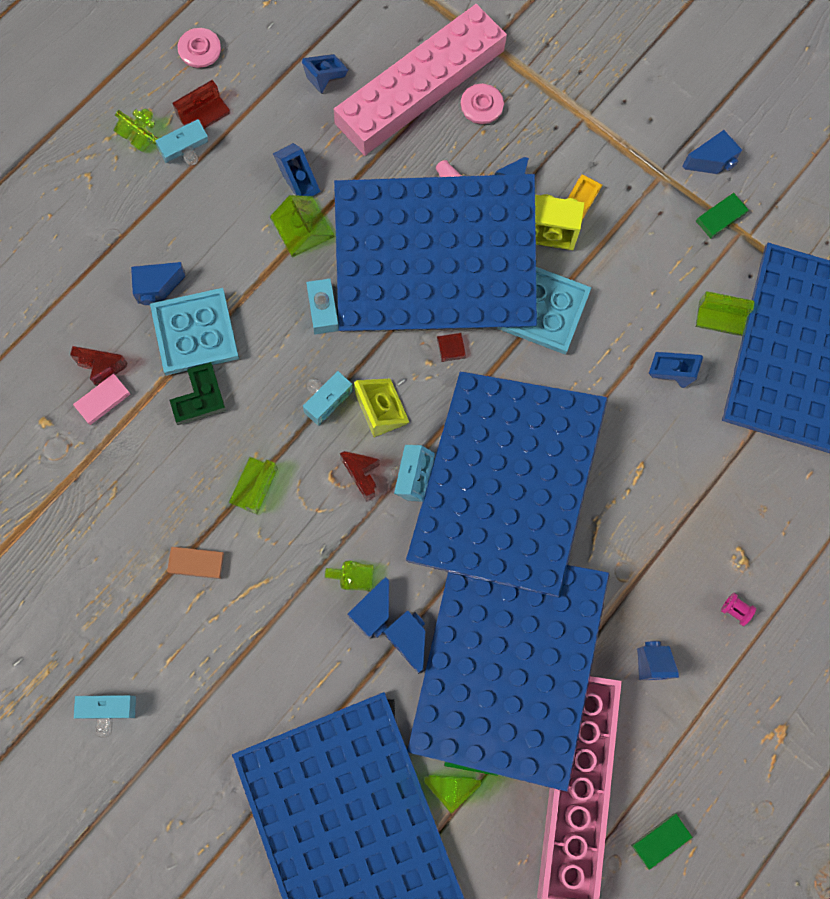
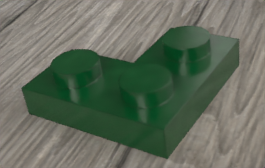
(204, 400)

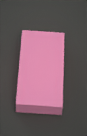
(101, 399)

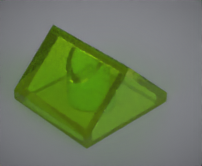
(301, 224)
(452, 789)

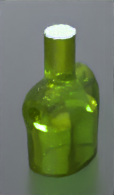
(353, 576)

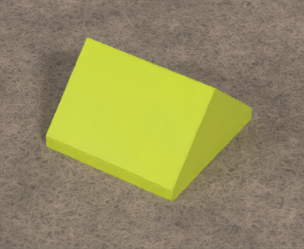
(380, 405)

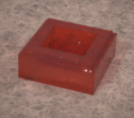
(451, 347)

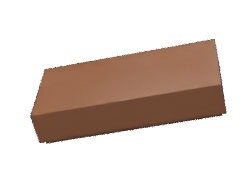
(195, 562)

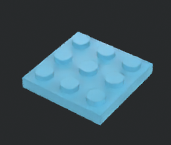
(558, 311)
(194, 331)

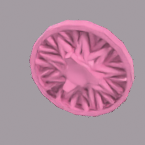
(199, 47)
(482, 103)

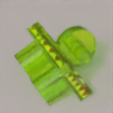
(127, 124)

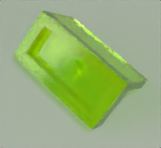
(723, 313)
(253, 485)

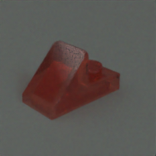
(103, 363)
(358, 466)

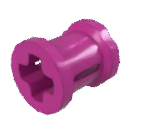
(738, 609)

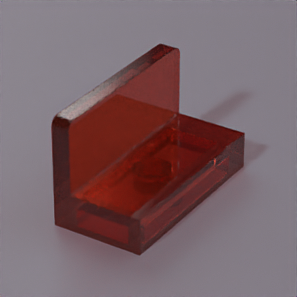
(201, 104)

